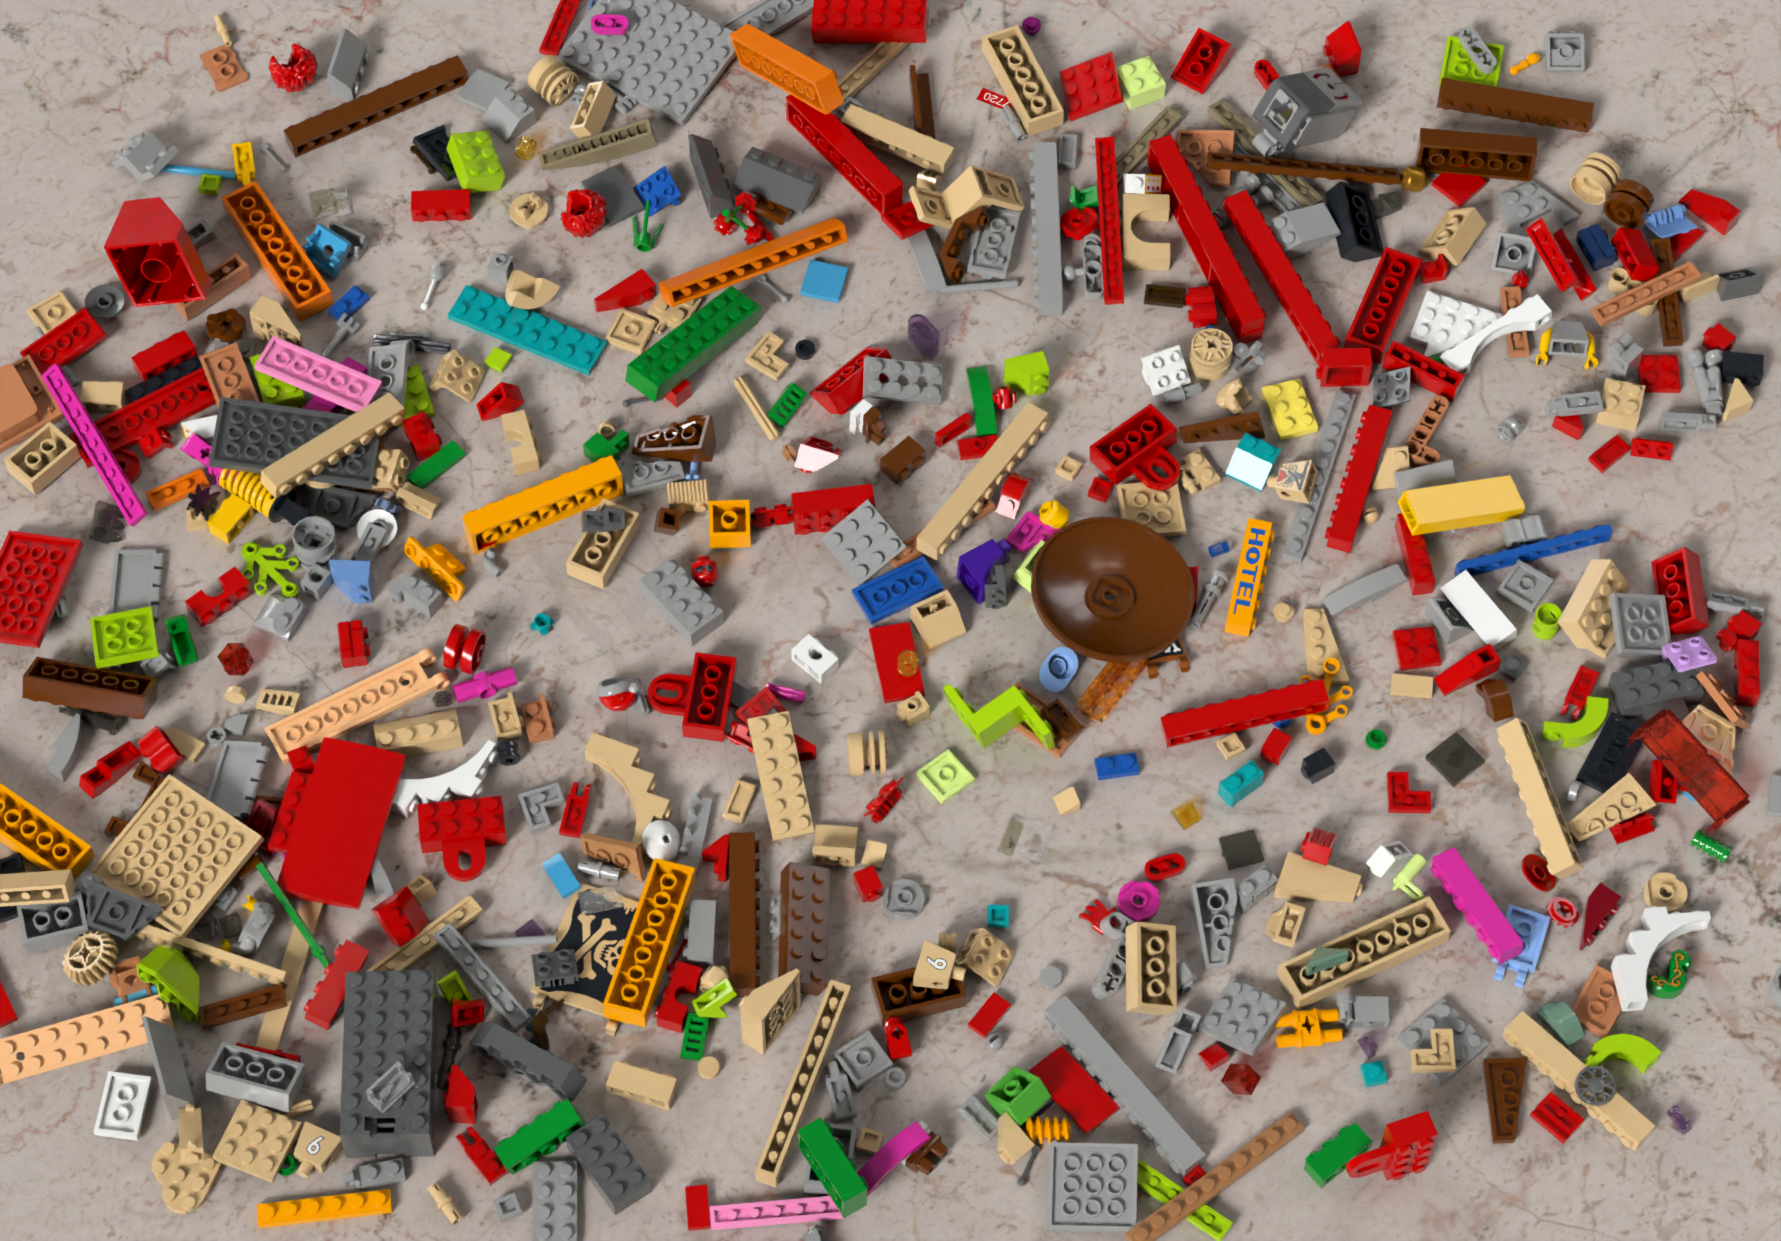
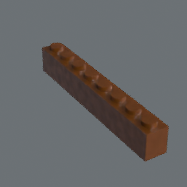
(1515, 105)
(742, 912)

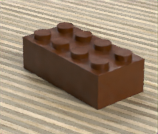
(898, 997)

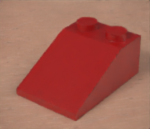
(1202, 61)

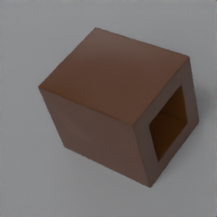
(667, 521)

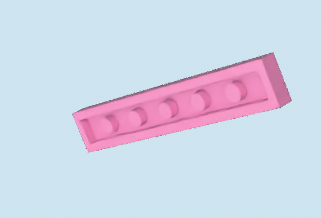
(773, 1213)

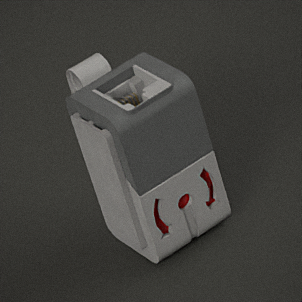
(1303, 111)

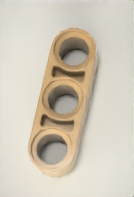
(1626, 284)

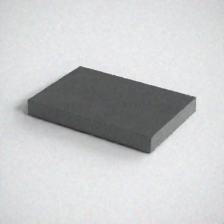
(618, 195)

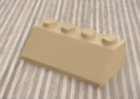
(420, 734)

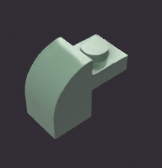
(1563, 1022)

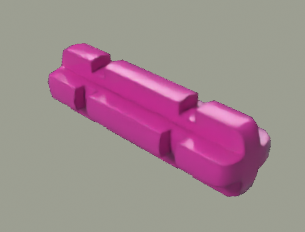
(787, 692)

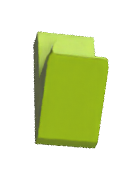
(453, 987)
(711, 1001)

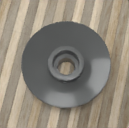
(104, 295)

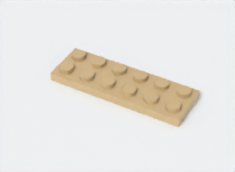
(780, 776)

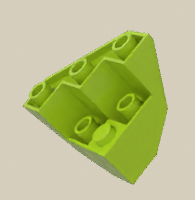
(174, 979)

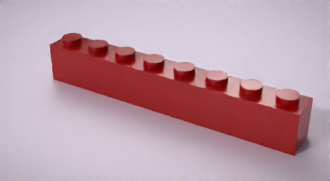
(1359, 478)
(1244, 712)

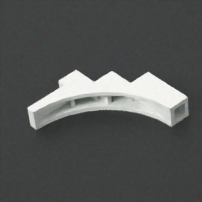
(460, 783)
(1659, 928)

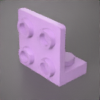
(1688, 654)

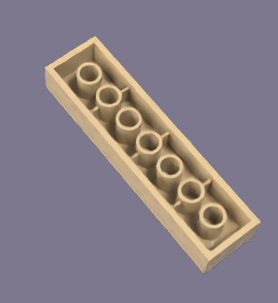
(1370, 950)

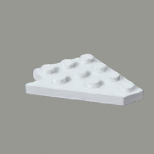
(1446, 322)

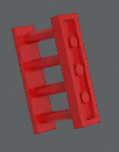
(1561, 259)

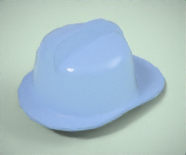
(1058, 669)

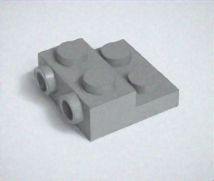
(1564, 51)

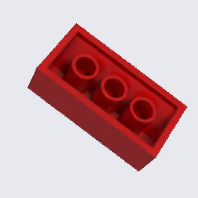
(846, 384)
(1681, 582)

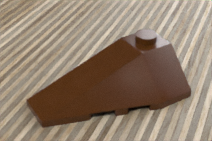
(686, 441)

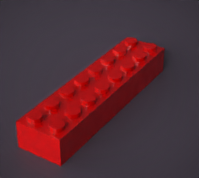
(846, 154)

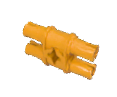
(1312, 1018)

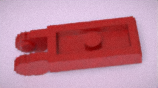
(1580, 690)
(575, 812)
(482, 1157)

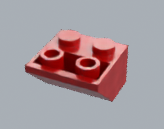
(461, 1100)

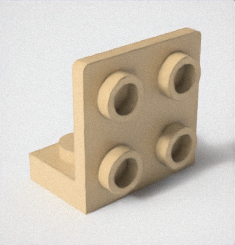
(457, 375)
(834, 845)
(985, 955)

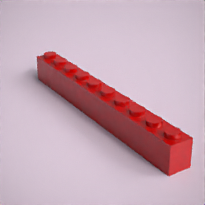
(1280, 274)

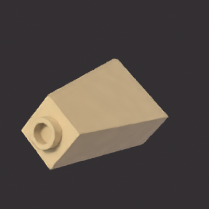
(1315, 881)

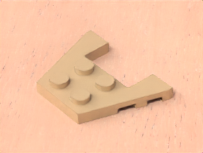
(1714, 733)

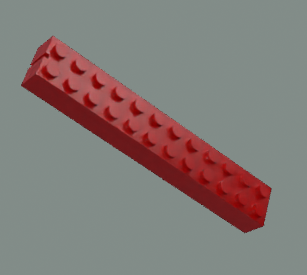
(1206, 240)

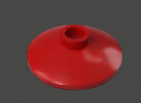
(1537, 873)

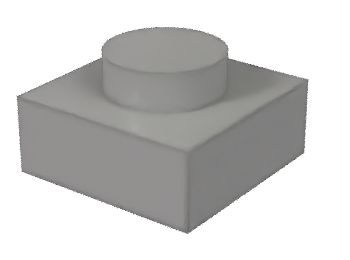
(507, 1207)

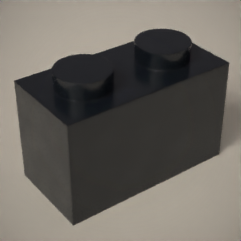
(1743, 366)

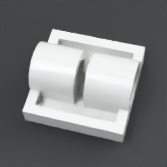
(1165, 370)

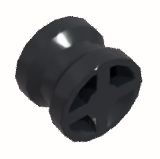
(508, 753)

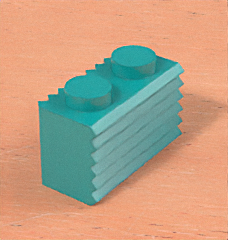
(1240, 783)

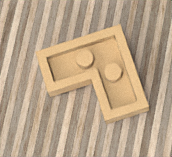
(763, 357)
(1438, 1058)

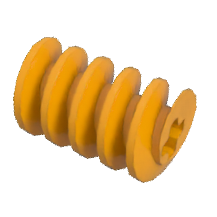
(1048, 1130)

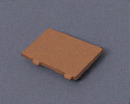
(223, 67)

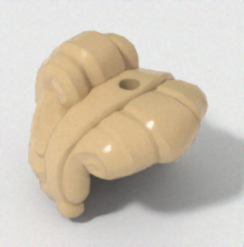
(1234, 397)

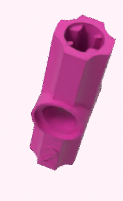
(484, 685)

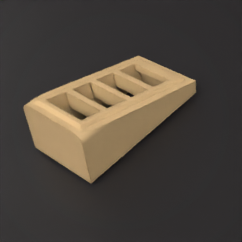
(294, 698)

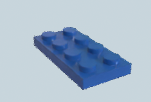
(897, 590)

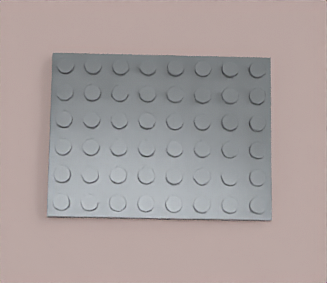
(661, 61)

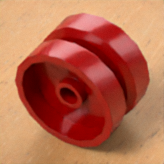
(464, 649)

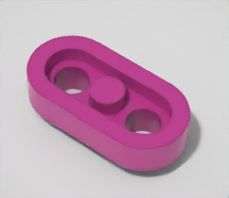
(609, 24)

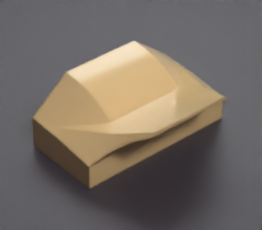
(1285, 924)

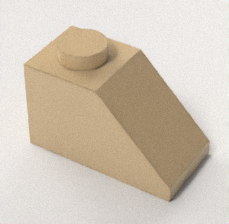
(1011, 1140)

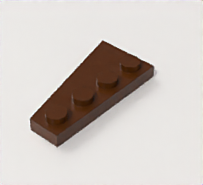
(1503, 1091)

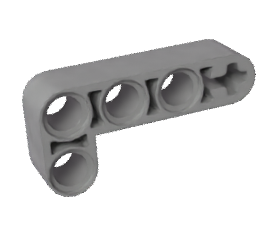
(1114, 957)

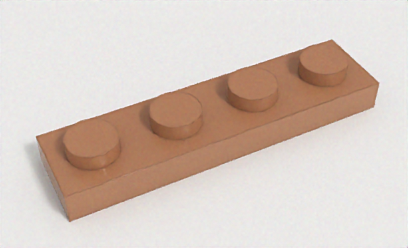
(1516, 341)

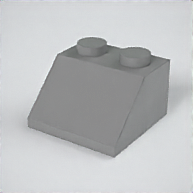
(509, 115)

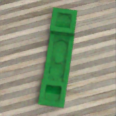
(982, 401)

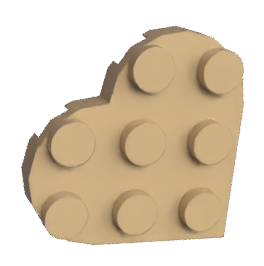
(184, 1183)

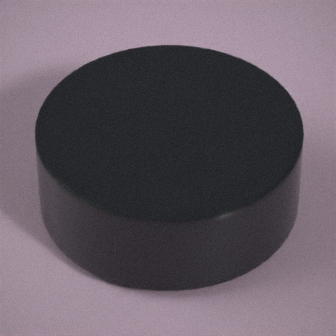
(805, 349)

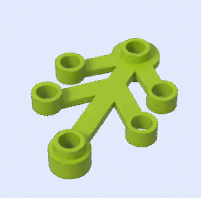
(269, 567)

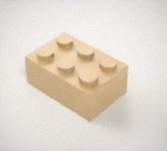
(42, 458)

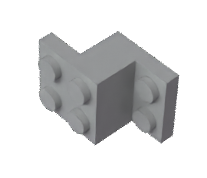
(144, 156)

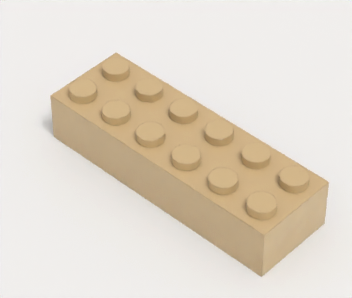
(1022, 80)

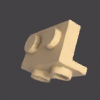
(390, 469)
(505, 717)

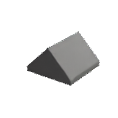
(1513, 253)
(1447, 620)

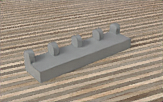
(695, 831)

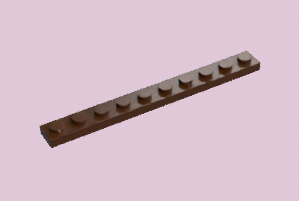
(1306, 168)

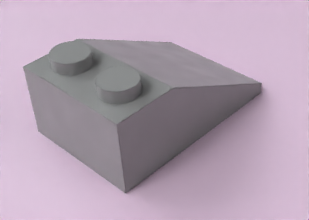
(1304, 229)

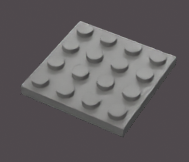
(1092, 1187)

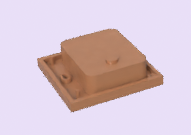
(21, 407)

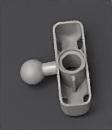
(1092, 282)

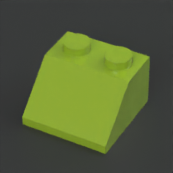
(1027, 373)

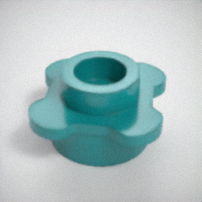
(542, 618)

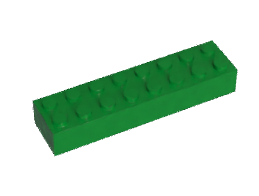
(692, 344)

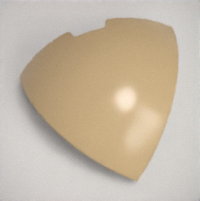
(528, 292)

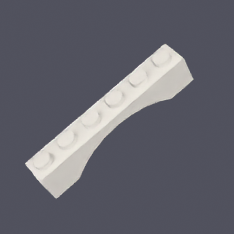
(1528, 316)

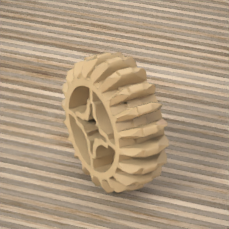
(90, 957)

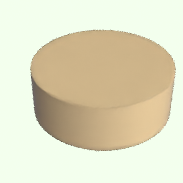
(235, 694)
(708, 1067)

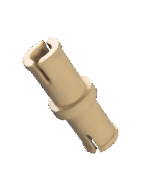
(445, 1203)

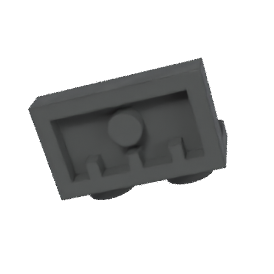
(996, 592)

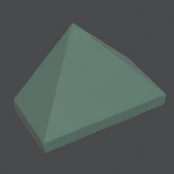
(1325, 958)

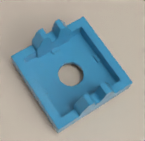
(316, 250)

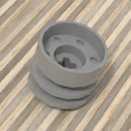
(314, 542)

